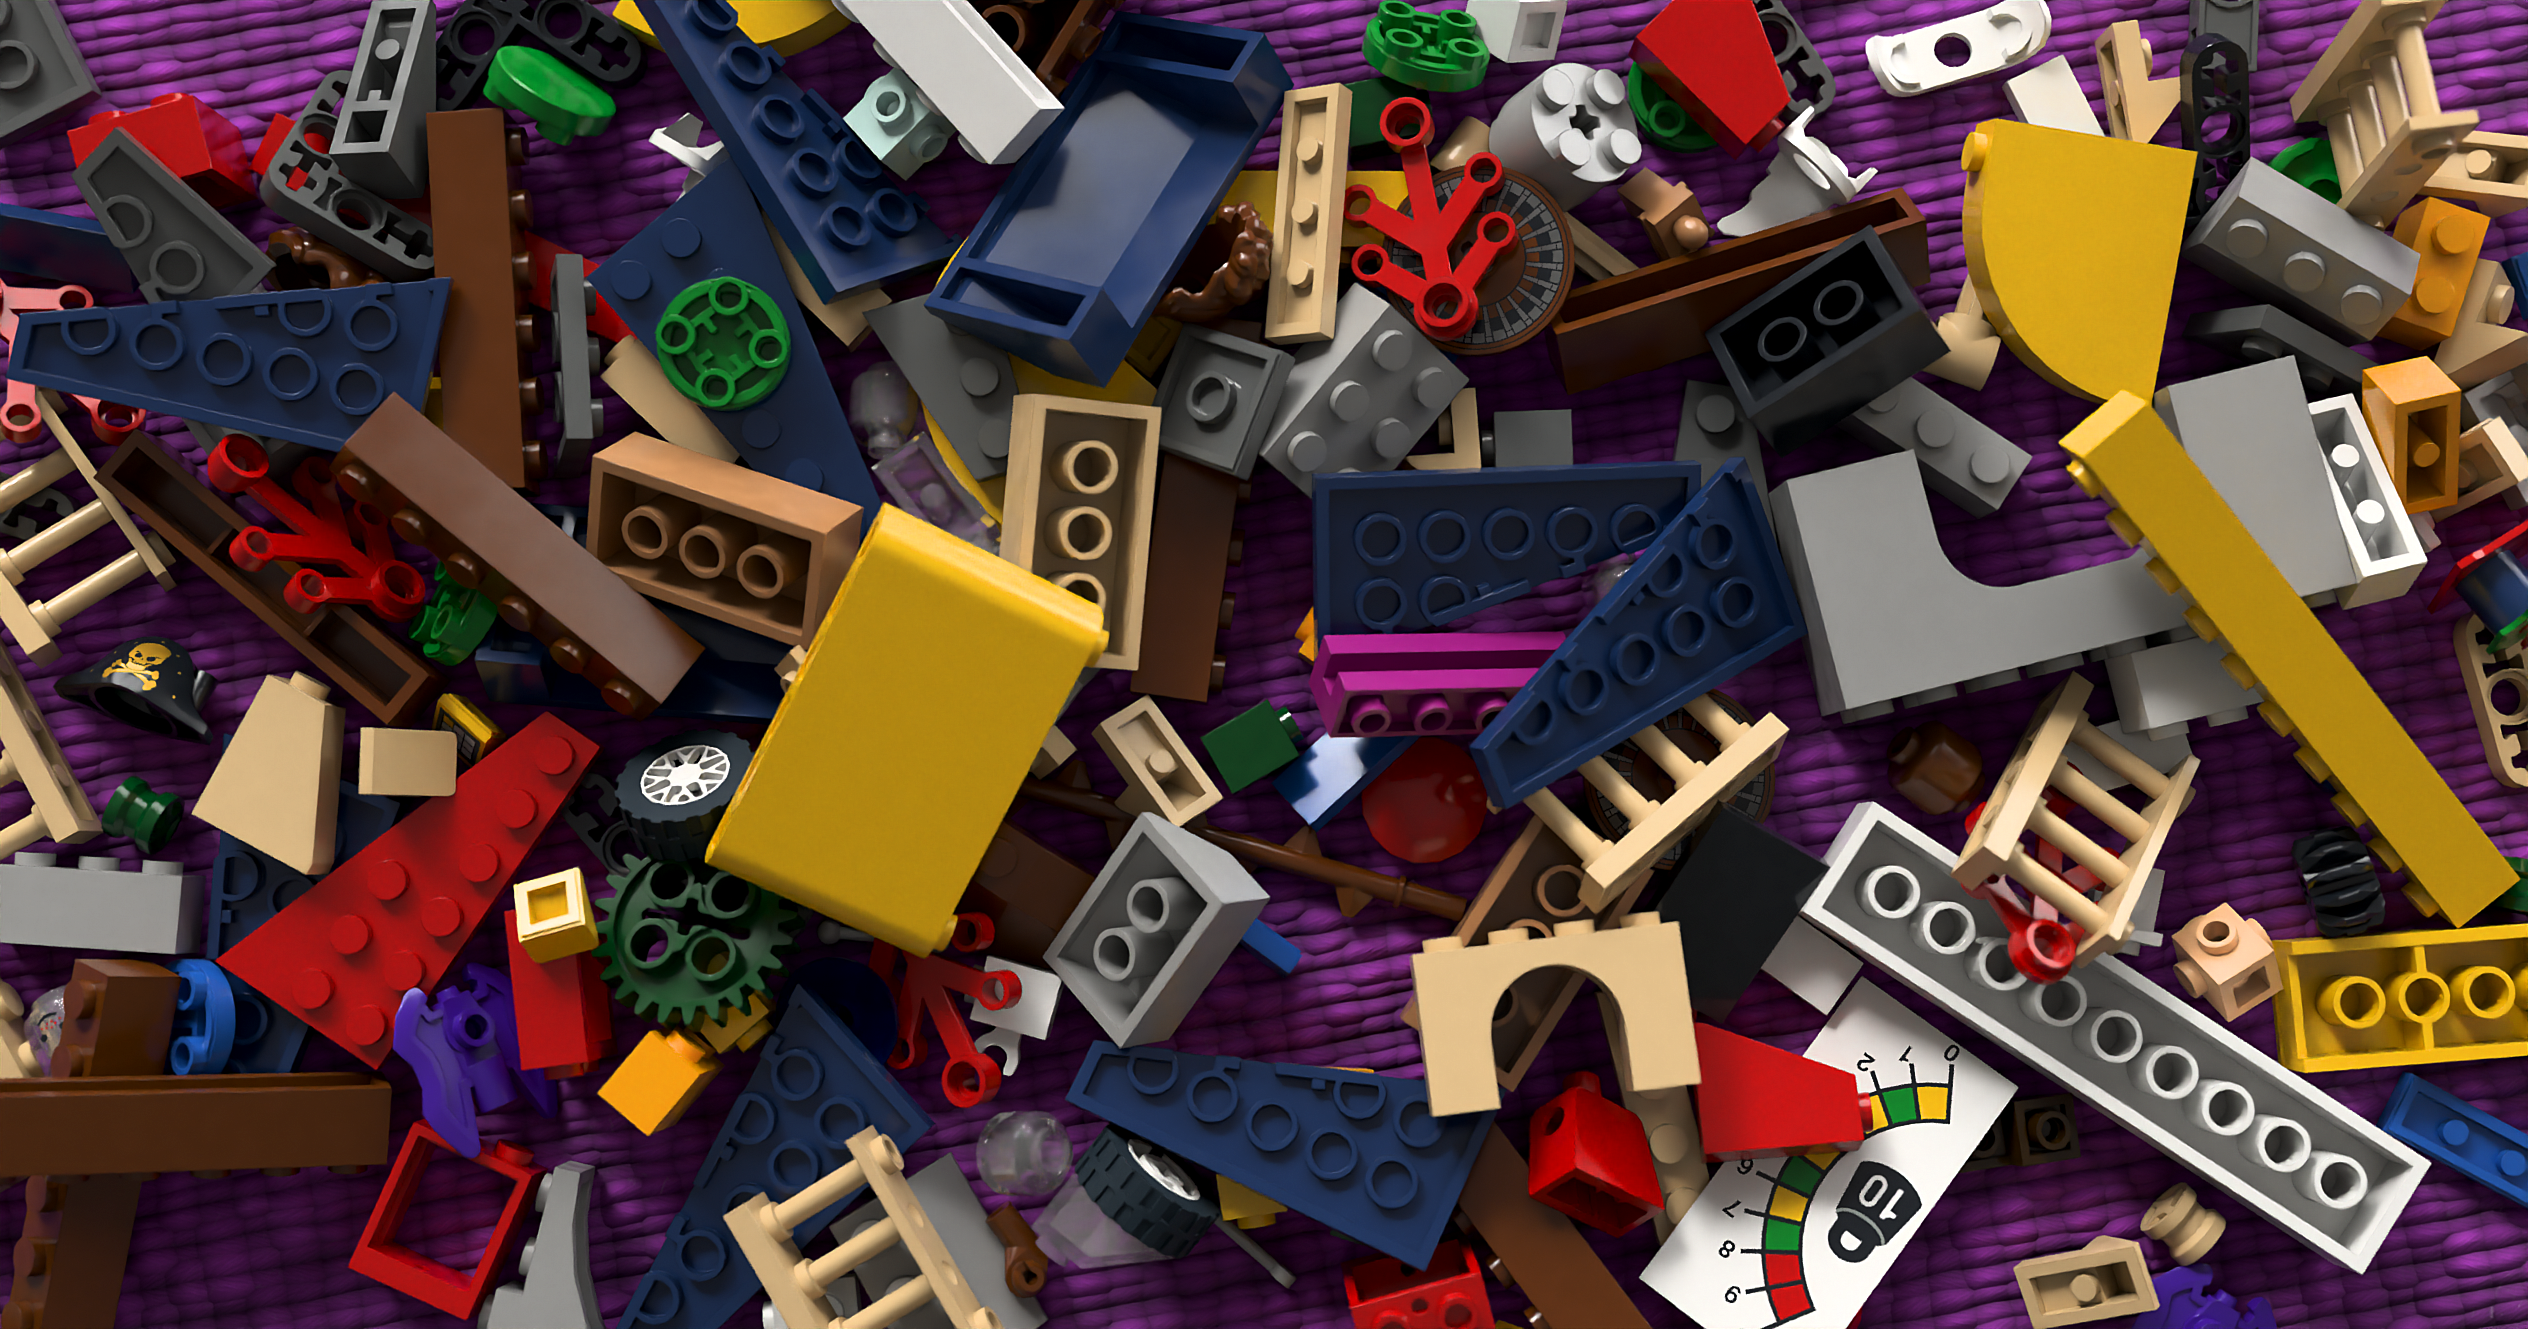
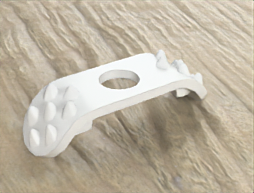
(1995, 38)

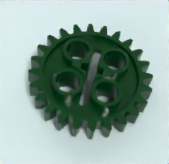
(679, 979)

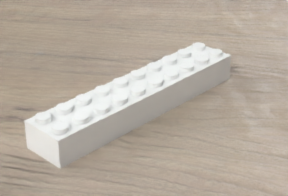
(2119, 1046)

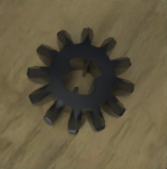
(2338, 881)

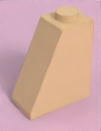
(282, 775)

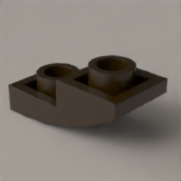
(2028, 1134)

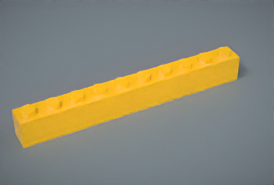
(2287, 658)

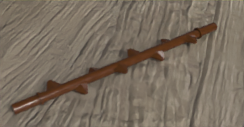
(1298, 856)

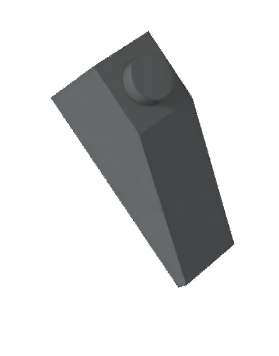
(390, 90)

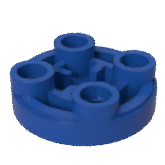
(202, 1020)

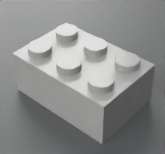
(1358, 396)

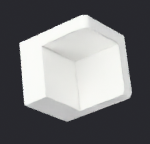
(1519, 27)

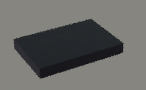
(1733, 903)

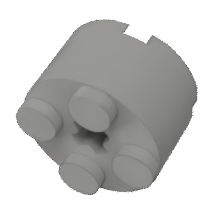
(1568, 132)

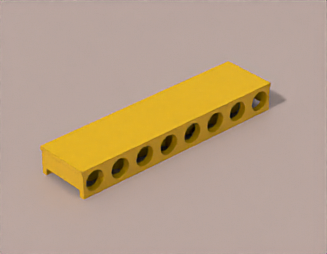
(2402, 997)

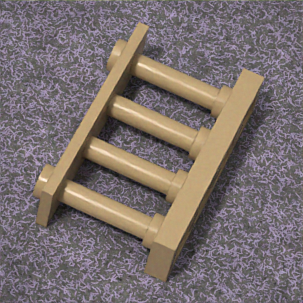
(2340, 93)
(39, 622)
(39, 763)
(2017, 806)
(1656, 826)
(801, 1284)

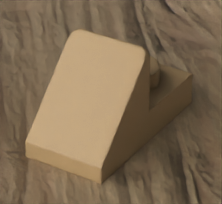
(2132, 102)
(2487, 171)
(2478, 346)
(1458, 429)
(2487, 465)
(407, 763)
(1155, 765)
(2086, 1284)

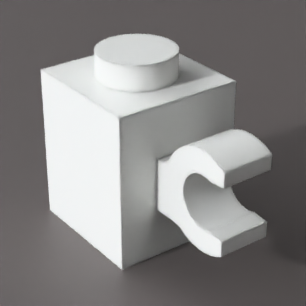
(1030, 1016)

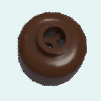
(1935, 768)

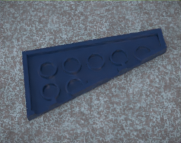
(799, 157)
(720, 233)
(257, 363)
(1455, 541)
(1672, 628)
(253, 889)
(779, 1138)
(1311, 1138)

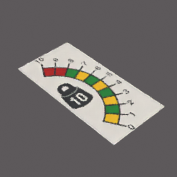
(1817, 1232)

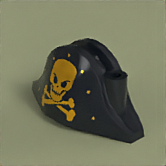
(147, 687)

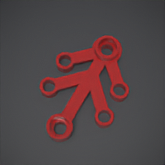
(1431, 230)
(22, 396)
(379, 581)
(2037, 943)
(928, 985)

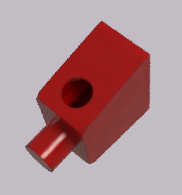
(1592, 1159)

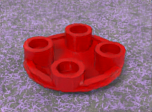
(1426, 802)

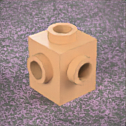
(2226, 961)

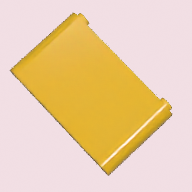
(906, 733)

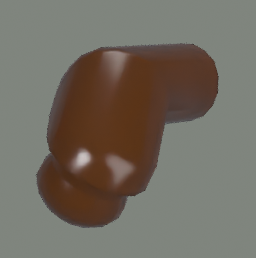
(1024, 1261)

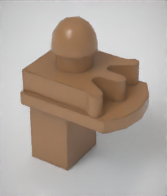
(1666, 214)

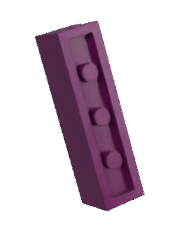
(1423, 680)

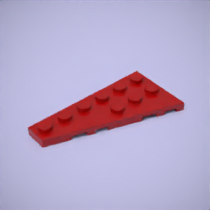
(414, 894)

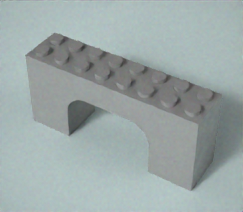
(1906, 624)

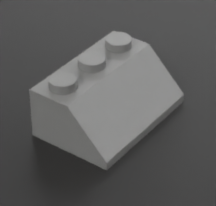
(2303, 255)
(1154, 930)
(969, 1240)

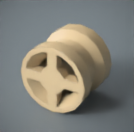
(2183, 1224)

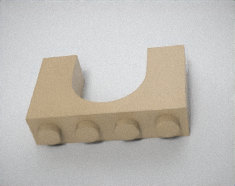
(644, 386)
(1633, 966)

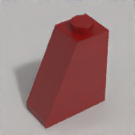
(1717, 70)
(1772, 1101)

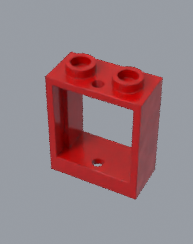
(561, 1009)
(425, 1277)
(1443, 1297)

